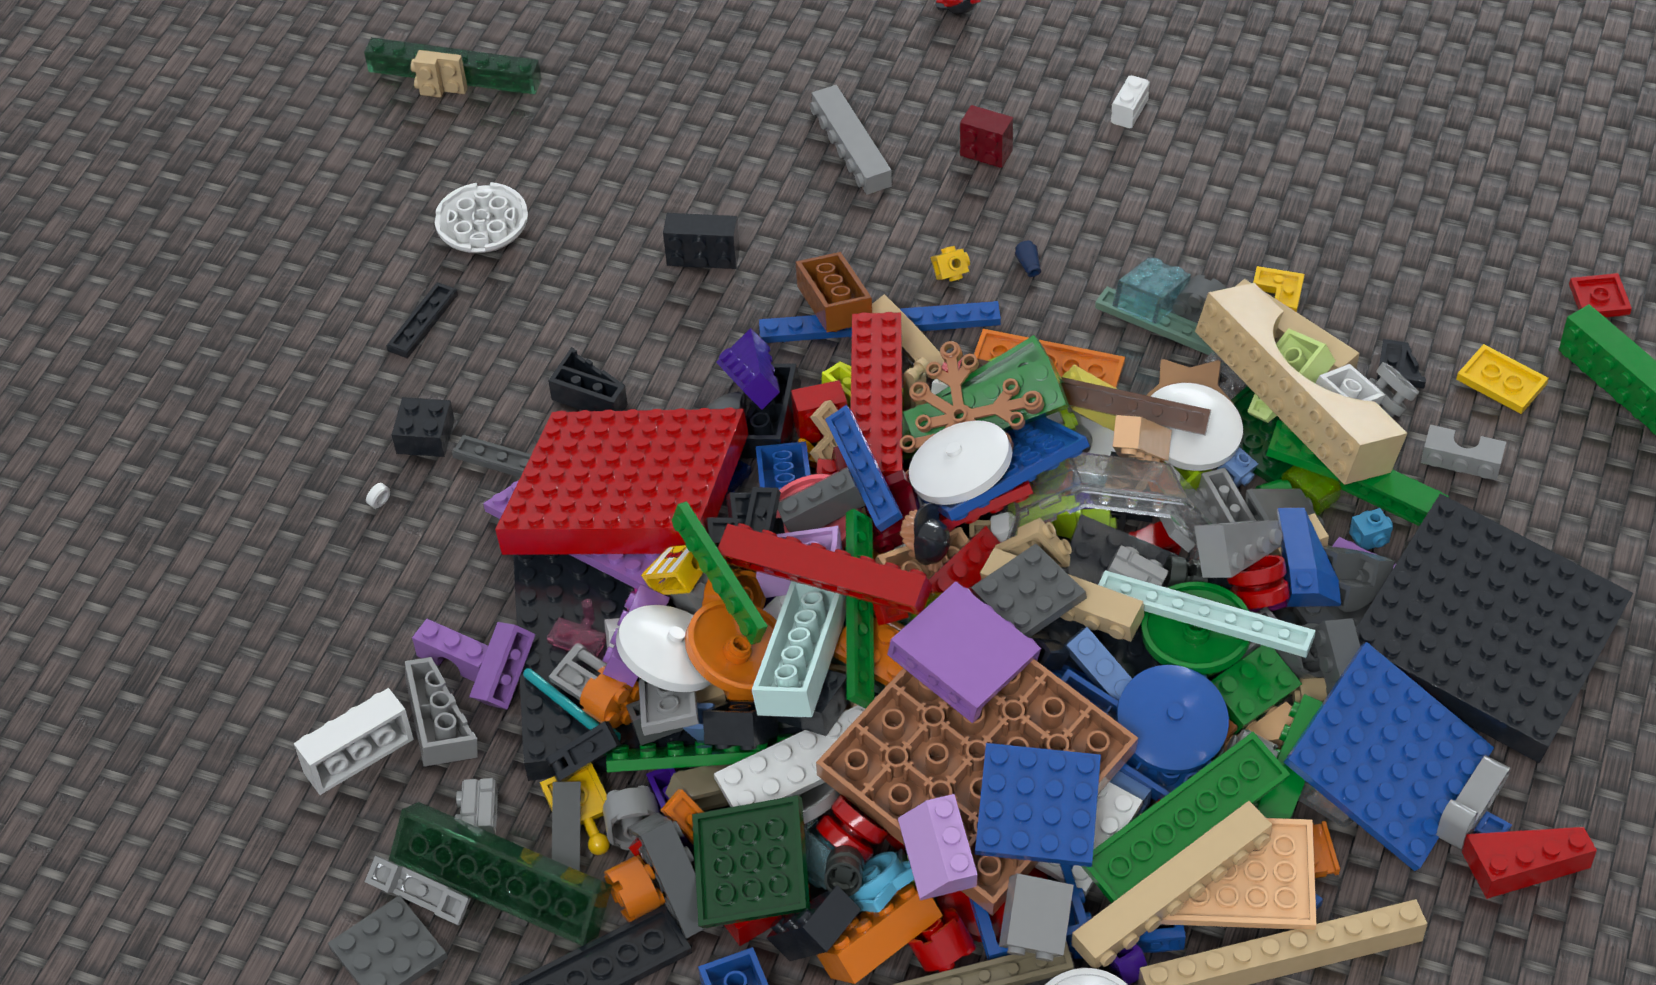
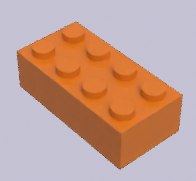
(878, 935)

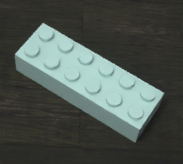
(799, 652)

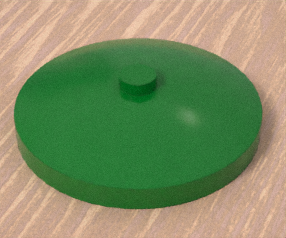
(1189, 645)

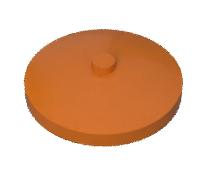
(722, 651)

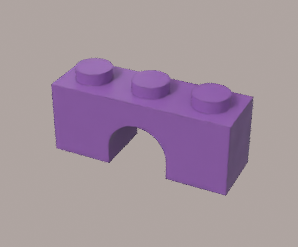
(441, 642)

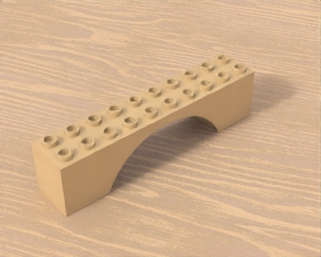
(1345, 433)

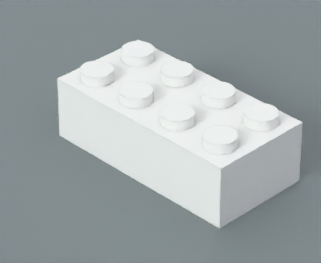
(353, 741)

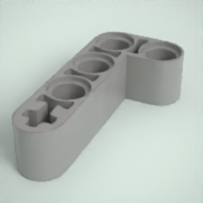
(1476, 797)

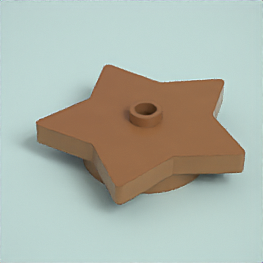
(1205, 374)

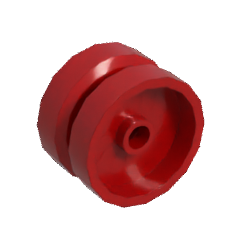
(1262, 583)
(851, 828)

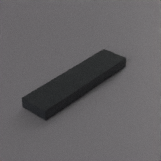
(422, 320)

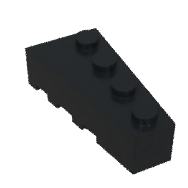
(775, 420)

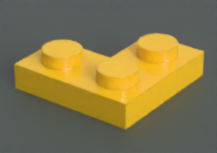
(1284, 284)

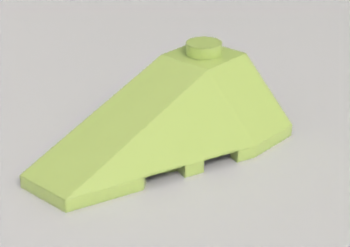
(1305, 356)

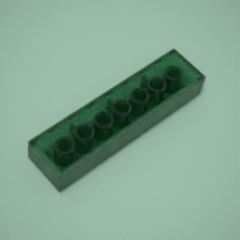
(500, 873)

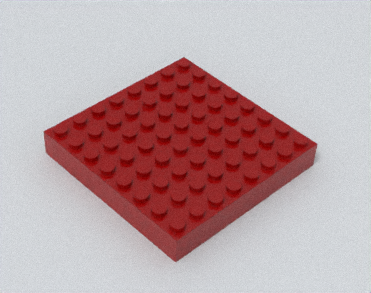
(616, 480)

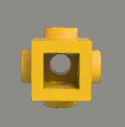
(950, 264)

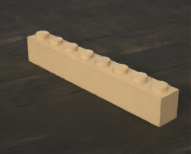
(1171, 886)

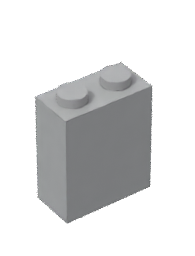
(1036, 917)

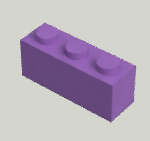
(502, 665)

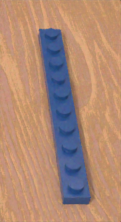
(924, 318)

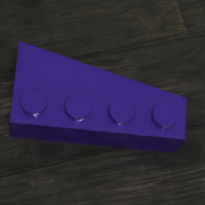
(751, 368)

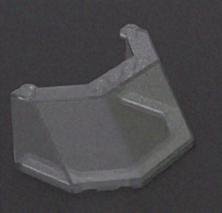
(1112, 485)

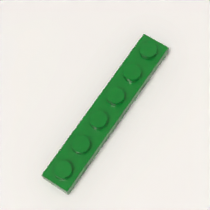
(719, 573)

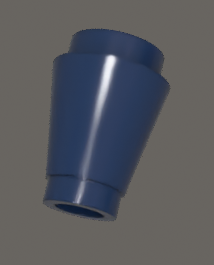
(1027, 255)

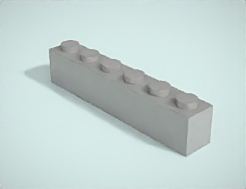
(851, 140)

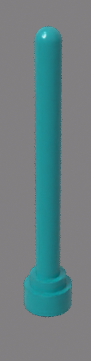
(562, 700)

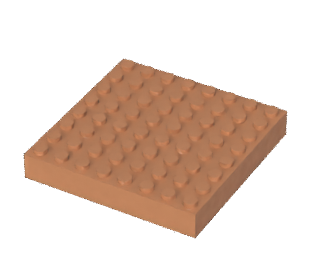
(920, 749)

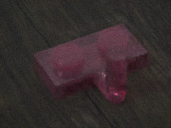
(567, 633)

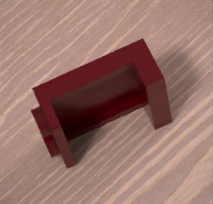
(907, 501)

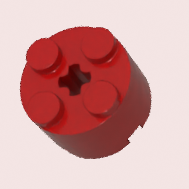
(943, 942)

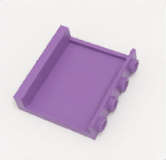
(962, 650)

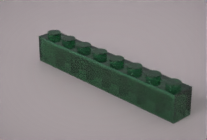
(480, 68)

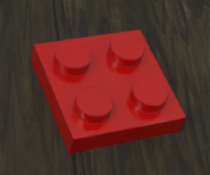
(1602, 293)

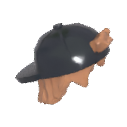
(926, 536)

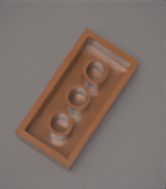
(832, 290)

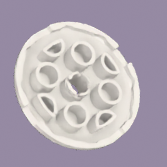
(481, 217)

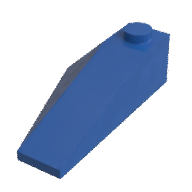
(1307, 564)

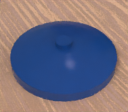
(1175, 717)

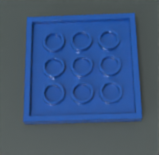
(1038, 805)

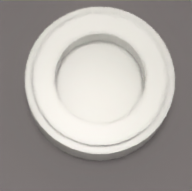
(378, 495)

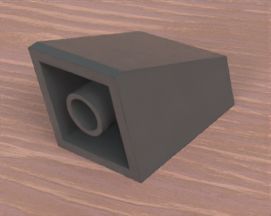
(1265, 502)

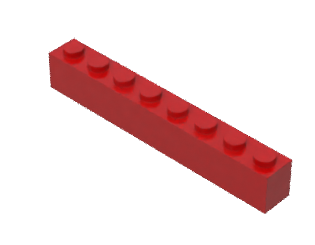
(825, 569)

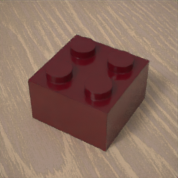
(986, 136)

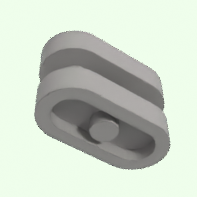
(1393, 403)

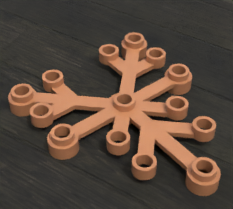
(954, 379)

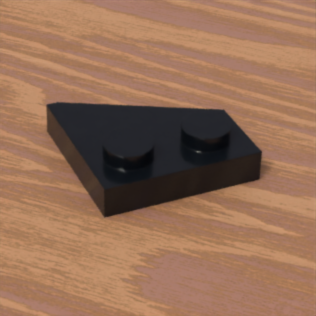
(1400, 357)

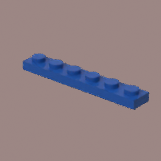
(864, 468)

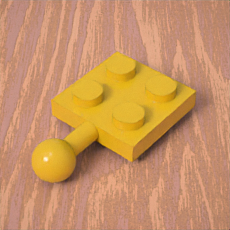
(592, 801)

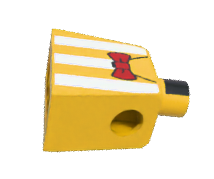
(677, 567)

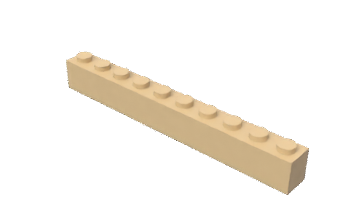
(1294, 949)

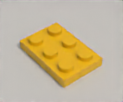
(1502, 379)

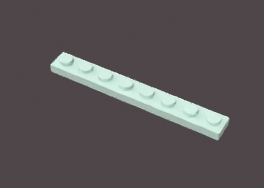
(1213, 615)

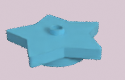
(882, 879)

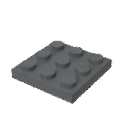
(1030, 591)
(388, 947)

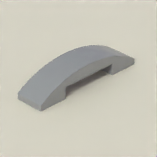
(418, 889)

